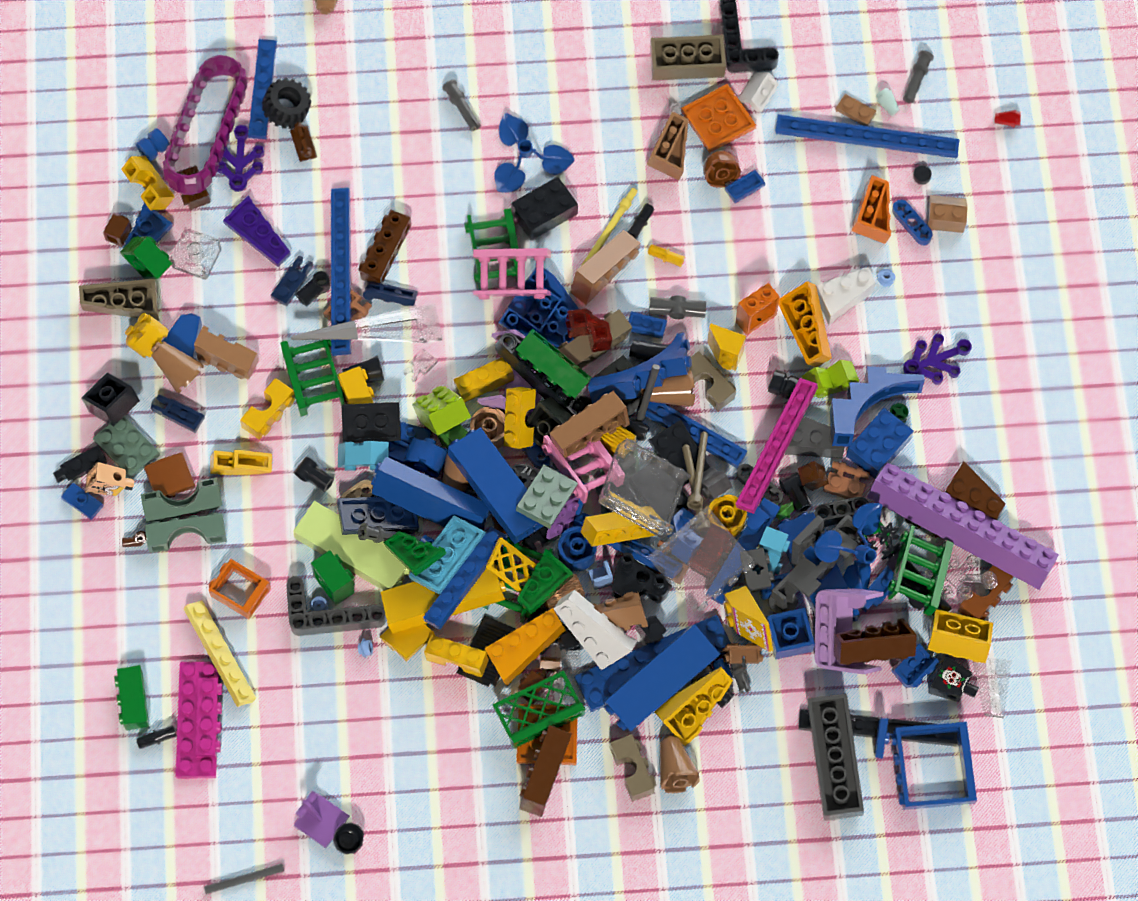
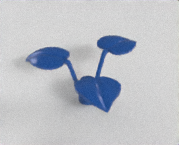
(515, 130)
(828, 545)

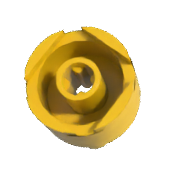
(145, 335)
(726, 506)

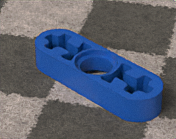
(911, 214)

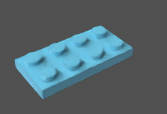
(459, 541)

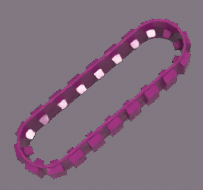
(211, 68)

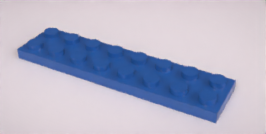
(599, 684)

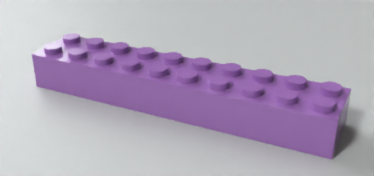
(963, 525)

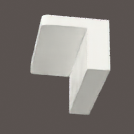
(759, 90)

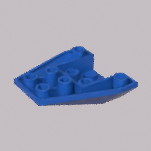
(543, 315)

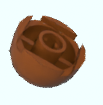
(721, 169)

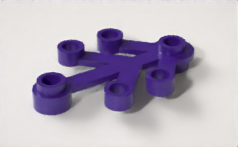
(241, 161)
(935, 360)

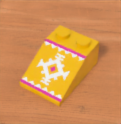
(747, 618)

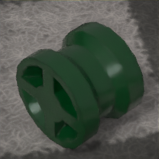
(900, 410)

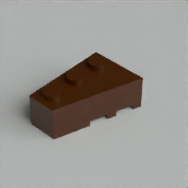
(972, 490)

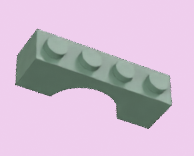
(159, 507)
(161, 534)

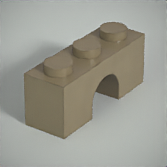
(721, 391)
(628, 751)

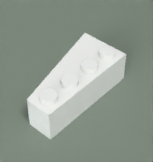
(593, 630)

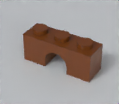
(978, 606)

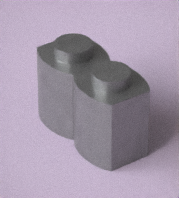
(714, 483)

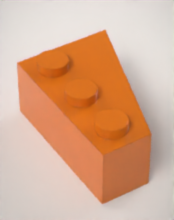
(873, 211)

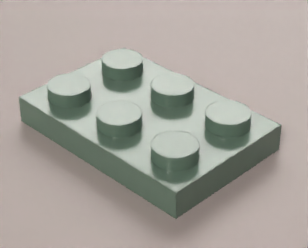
(126, 447)
(546, 496)

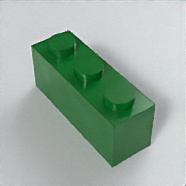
(132, 698)

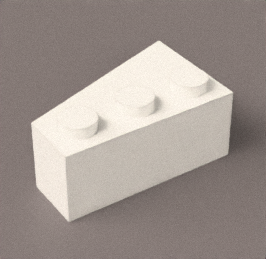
(844, 292)

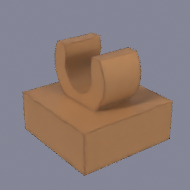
(550, 663)

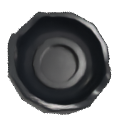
(348, 838)

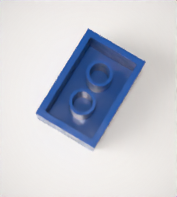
(879, 443)

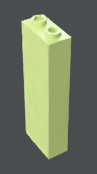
(369, 560)

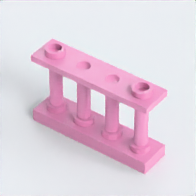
(503, 257)
(599, 453)

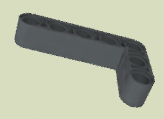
(328, 616)

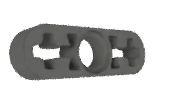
(773, 489)

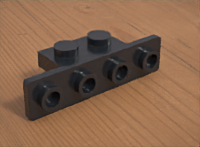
(943, 605)

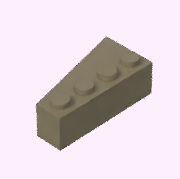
(121, 298)

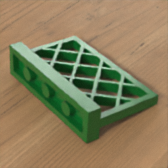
(535, 730)

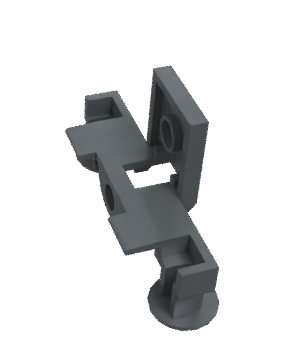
(805, 573)

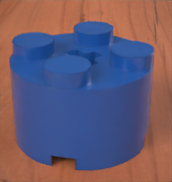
(425, 456)
(572, 558)

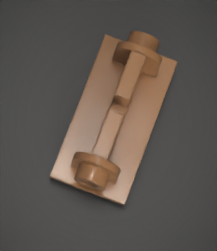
(750, 652)

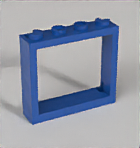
(965, 757)

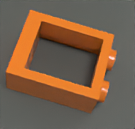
(759, 304)
(256, 597)

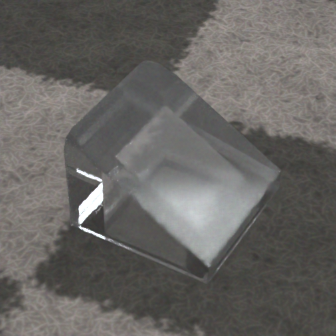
(571, 662)

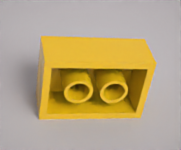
(960, 636)

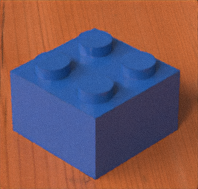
(790, 633)

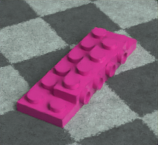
(198, 720)

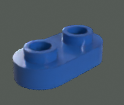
(533, 453)

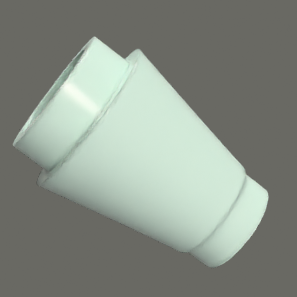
(887, 101)

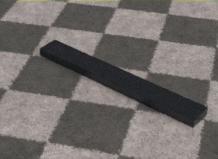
(867, 727)

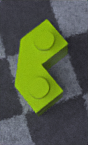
(833, 379)

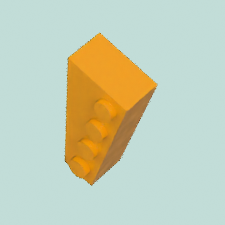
(806, 322)
(524, 645)

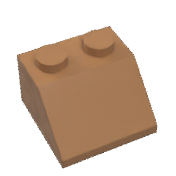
(947, 213)

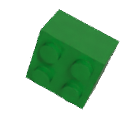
(146, 257)
(333, 577)

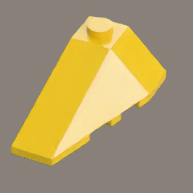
(691, 707)

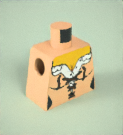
(107, 480)

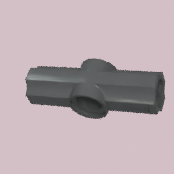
(677, 307)

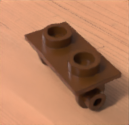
(303, 142)

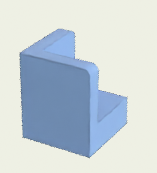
(601, 576)

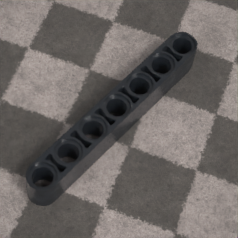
(537, 379)

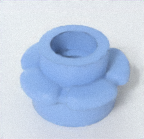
(886, 281)
(316, 601)
(365, 648)

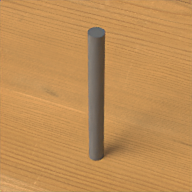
(648, 392)
(244, 878)

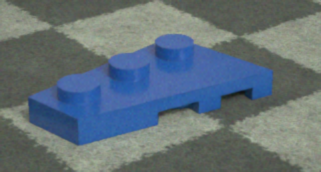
(150, 224)

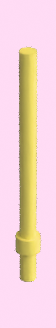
(624, 206)

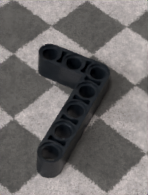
(738, 54)

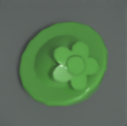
(785, 511)

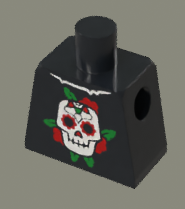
(952, 681)

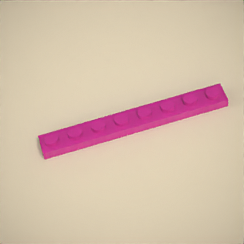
(776, 445)

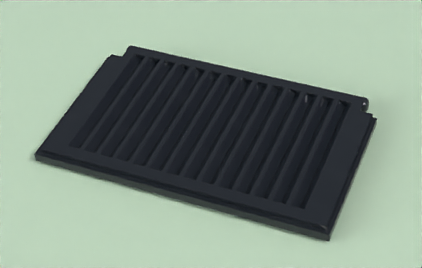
(487, 633)

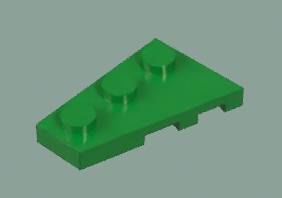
(413, 553)
(545, 581)

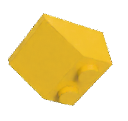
(726, 346)

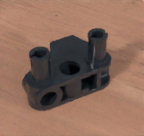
(628, 578)

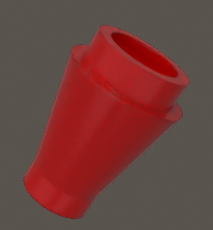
(1008, 118)

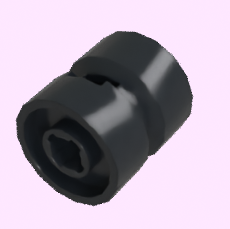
(782, 384)

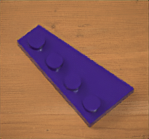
(255, 230)

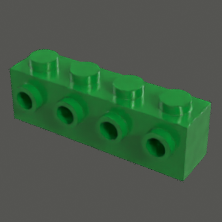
(553, 363)

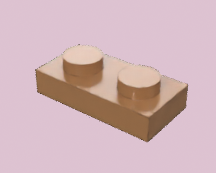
(855, 110)

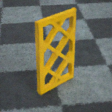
(496, 555)

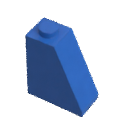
(185, 333)

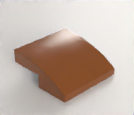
(170, 475)

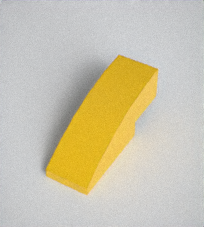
(240, 463)

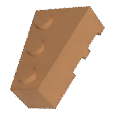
(670, 148)
(225, 355)
(624, 610)

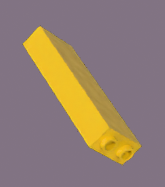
(410, 602)

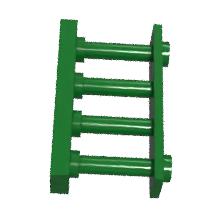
(508, 238)
(300, 385)
(527, 552)
(938, 568)

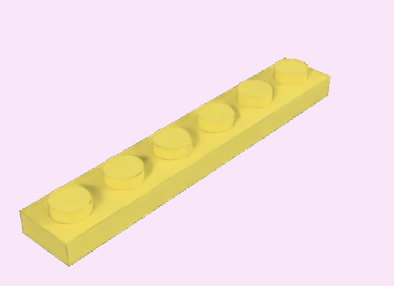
(219, 653)

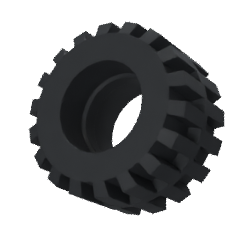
(290, 91)

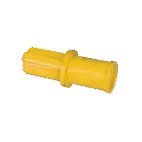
(666, 255)

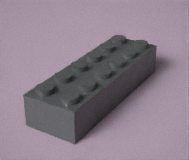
(835, 757)

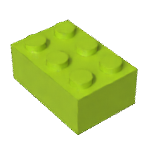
(441, 410)

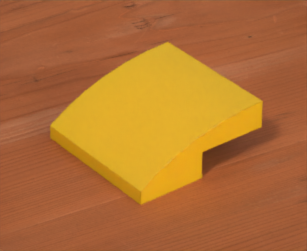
(408, 641)

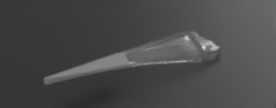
(407, 324)

